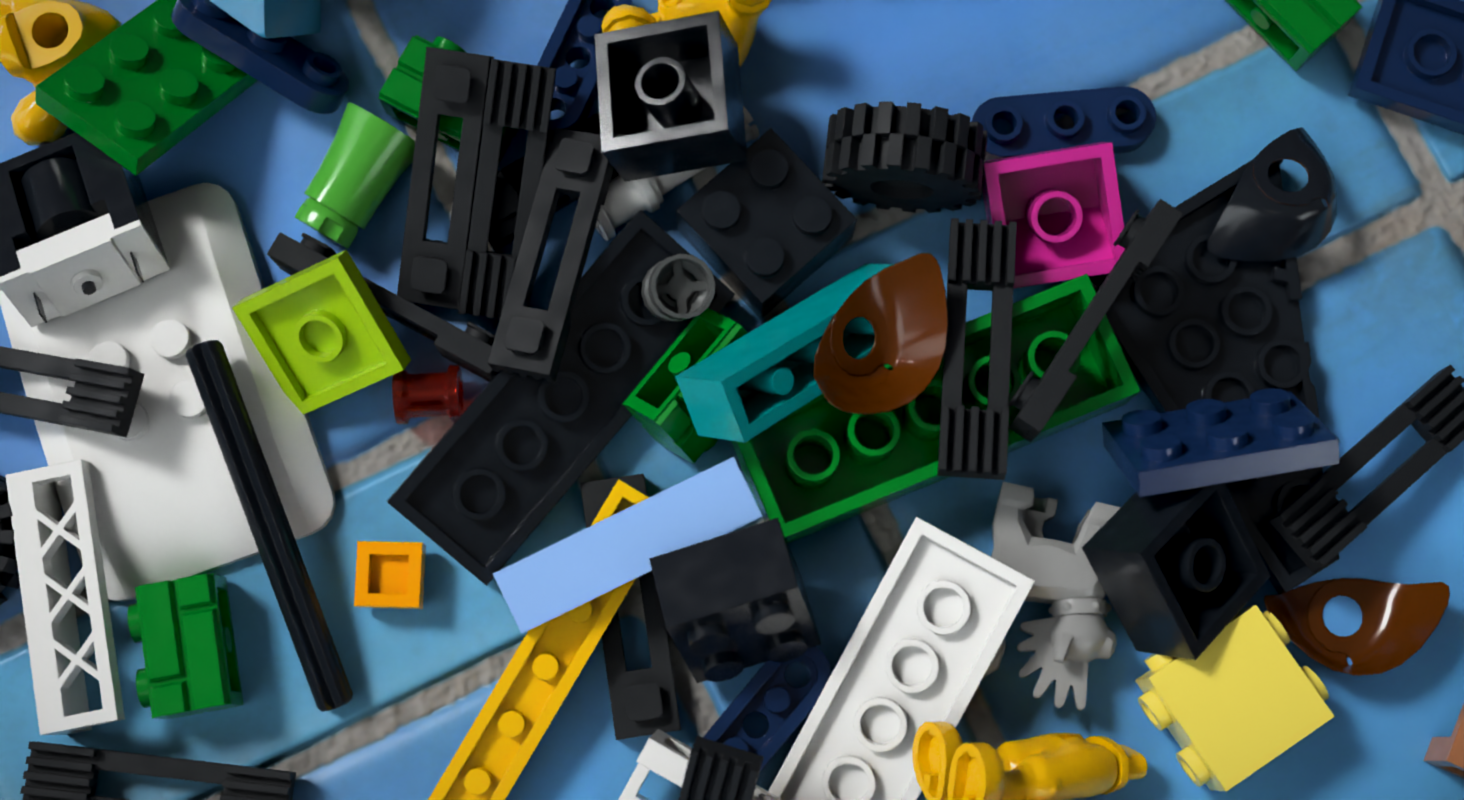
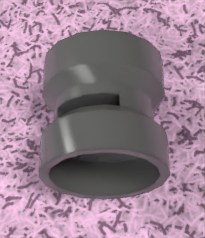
(690, 287)

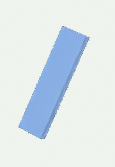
(623, 544)

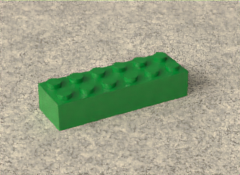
(838, 464)

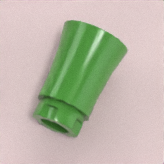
(355, 175)

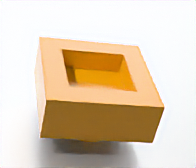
(390, 575)

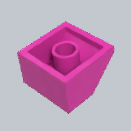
(1062, 208)

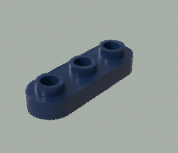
(571, 41)
(280, 63)
(1090, 110)
(776, 700)

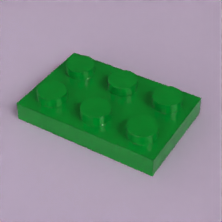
(141, 89)

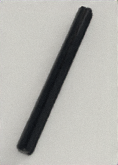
(269, 525)

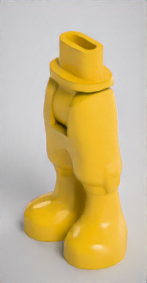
(1023, 769)

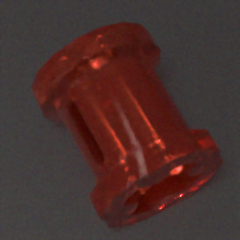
(428, 394)

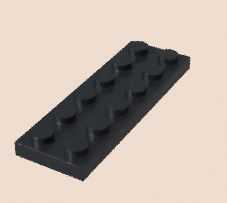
(534, 438)

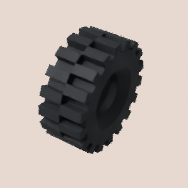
(905, 157)

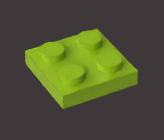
(322, 333)

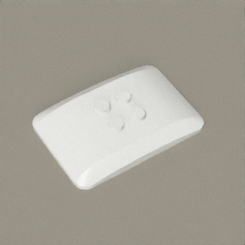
(165, 488)

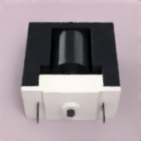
(72, 230)

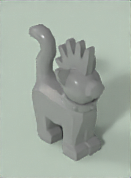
(1062, 579)

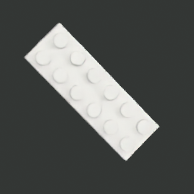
(905, 665)

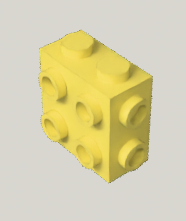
(1235, 701)

